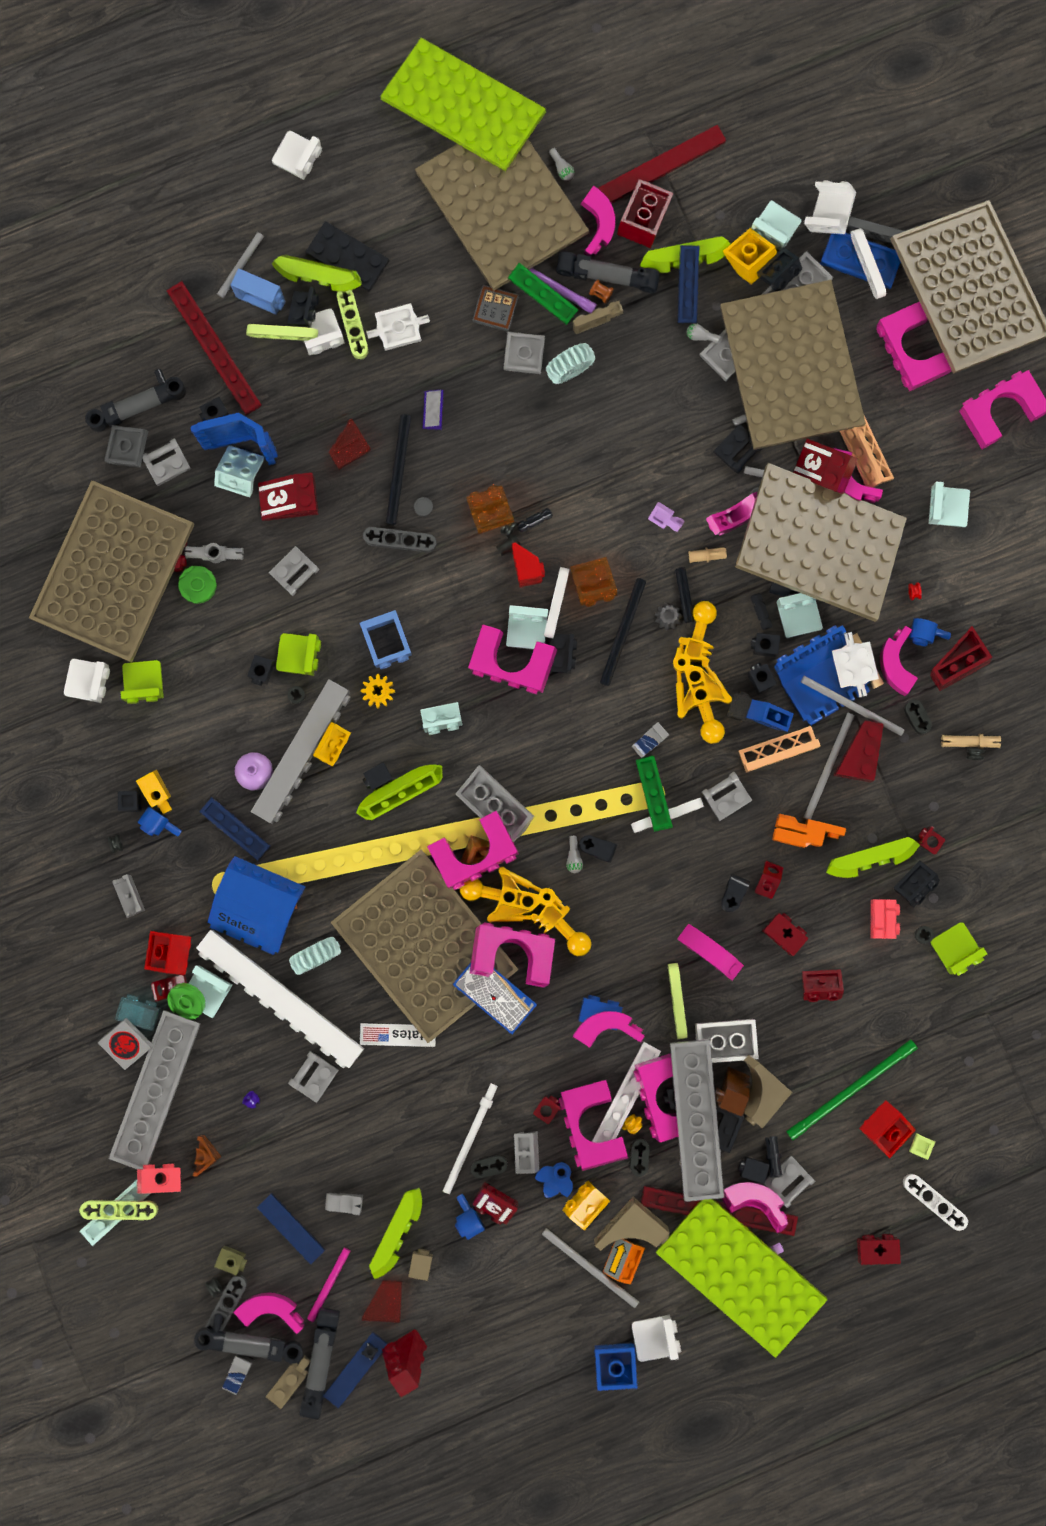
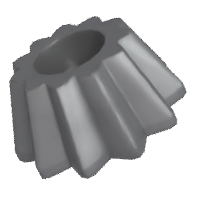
(668, 616)

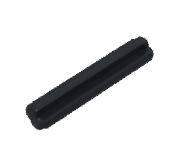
(684, 593)

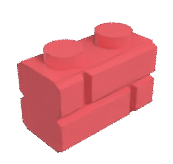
(884, 919)

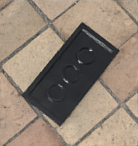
(341, 250)

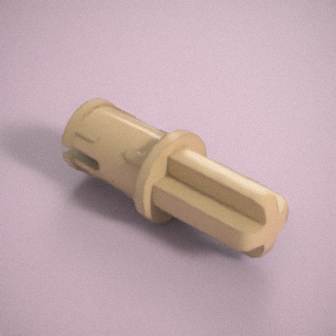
(707, 554)

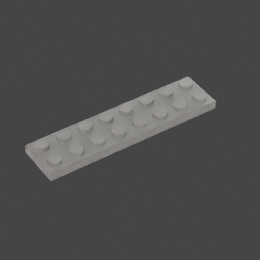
(719, 355)
(154, 1090)
(696, 1120)

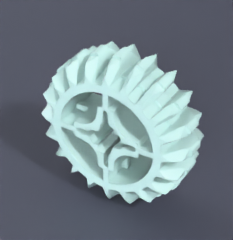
(570, 363)
(315, 955)

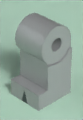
(344, 1203)

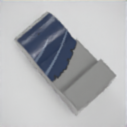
(650, 740)
(237, 1373)

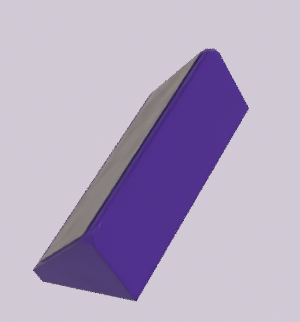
(433, 409)

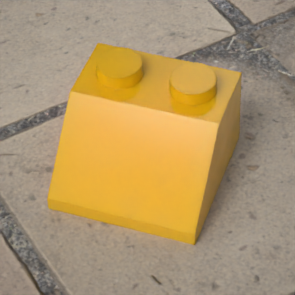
(749, 254)

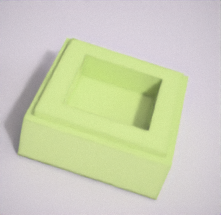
(922, 1146)

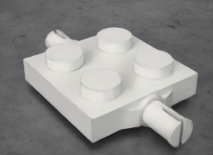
(398, 326)
(855, 664)

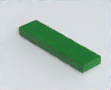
(542, 293)
(654, 793)

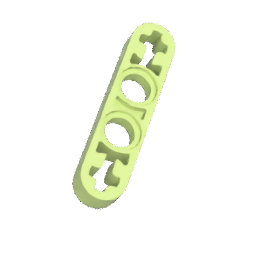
(352, 323)
(281, 332)
(677, 1001)
(119, 1210)

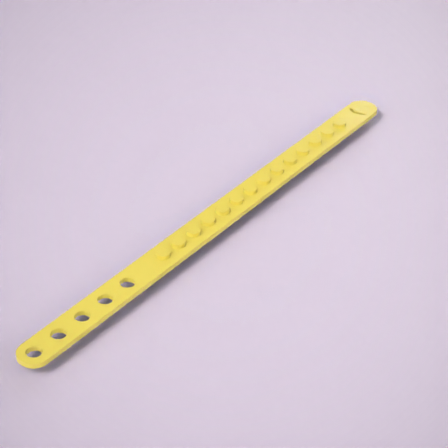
(405, 845)

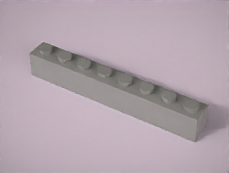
(300, 752)

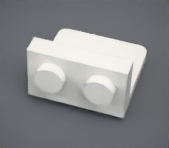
(297, 154)
(328, 333)
(86, 680)
(656, 1338)

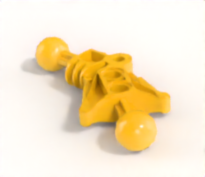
(696, 651)
(578, 942)

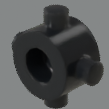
(369, 1351)

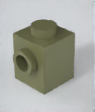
(231, 1260)

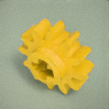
(370, 689)

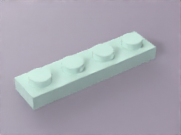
(98, 1228)

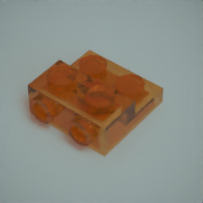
(489, 509)
(594, 582)

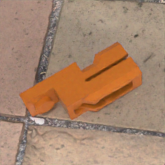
(812, 831)

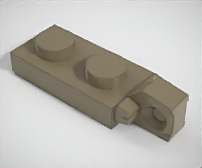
(597, 317)
(288, 1383)

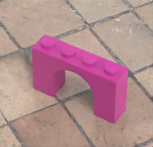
(914, 372)
(1020, 388)
(531, 677)
(501, 850)
(537, 948)
(650, 1076)
(590, 1153)

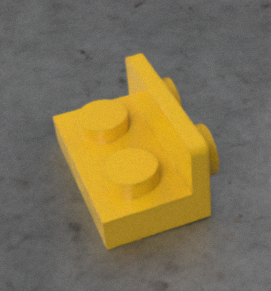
(331, 744)
(585, 1205)

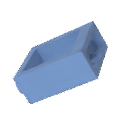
(258, 291)
(380, 621)

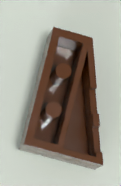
(733, 1092)

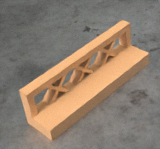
(867, 464)
(784, 754)

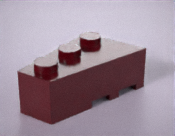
(962, 660)
(862, 754)
(404, 1361)

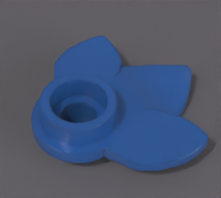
(553, 1181)

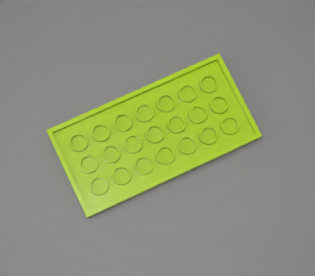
(463, 104)
(741, 1275)

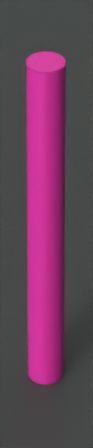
(328, 1285)

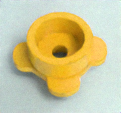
(632, 1124)

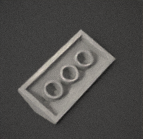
(487, 795)

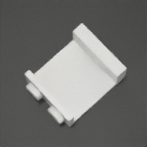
(832, 208)

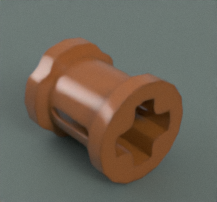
(601, 291)

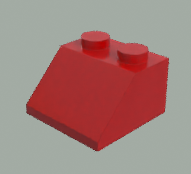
(527, 566)
(167, 953)
(887, 1129)

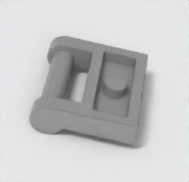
(168, 468)
(289, 567)
(731, 801)
(318, 1081)
(791, 1170)

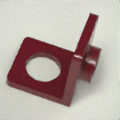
(925, 834)
(769, 881)
(166, 985)
(553, 1103)

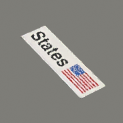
(392, 1035)

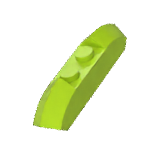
(664, 258)
(339, 278)
(400, 791)
(848, 865)
(385, 1257)

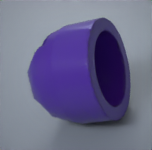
(251, 1099)

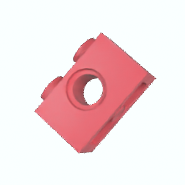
(146, 1179)

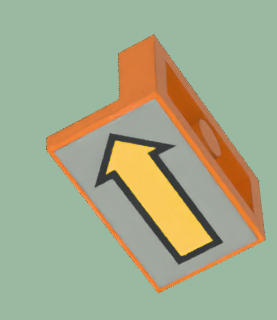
(623, 1261)

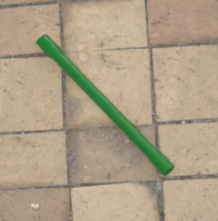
(802, 1126)

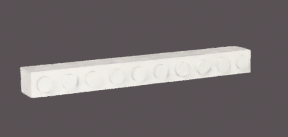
(280, 998)

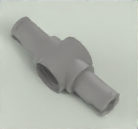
(204, 553)

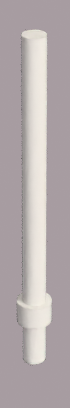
(485, 1103)

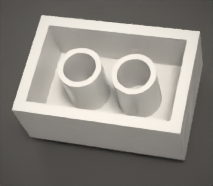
(729, 1039)

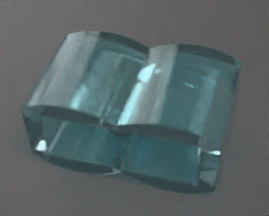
(137, 1012)

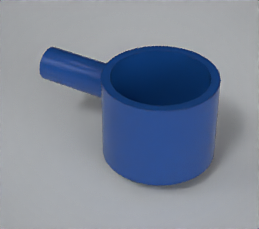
(924, 632)
(154, 822)
(469, 1222)

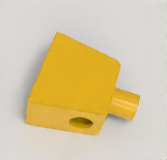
(151, 783)

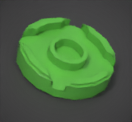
(197, 584)
(186, 1001)

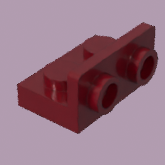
(822, 985)

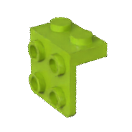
(298, 654)
(142, 682)
(957, 949)

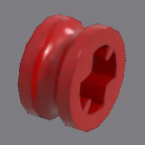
(914, 591)

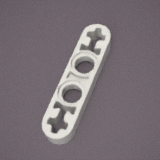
(868, 263)
(556, 602)
(674, 812)
(935, 1202)

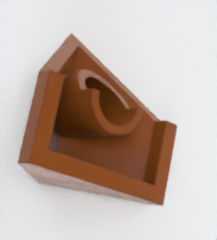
(475, 851)
(205, 1155)

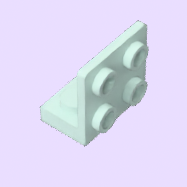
(776, 225)
(237, 470)
(949, 506)
(799, 615)
(526, 626)
(441, 718)
(212, 987)

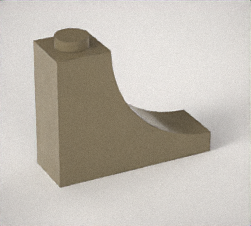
(765, 1096)
(633, 1222)

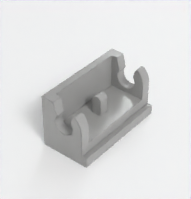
(128, 895)
(526, 1152)

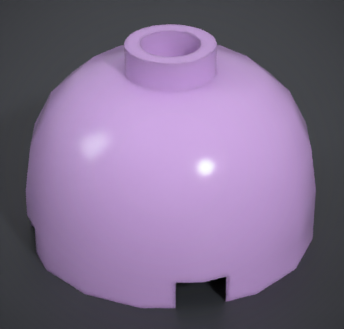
(253, 771)

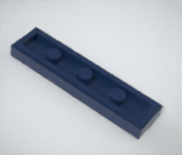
(688, 284)
(235, 829)
(291, 1228)
(353, 1372)

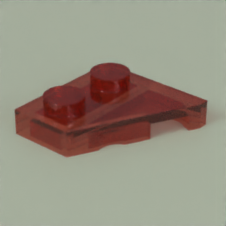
(349, 446)
(385, 1303)

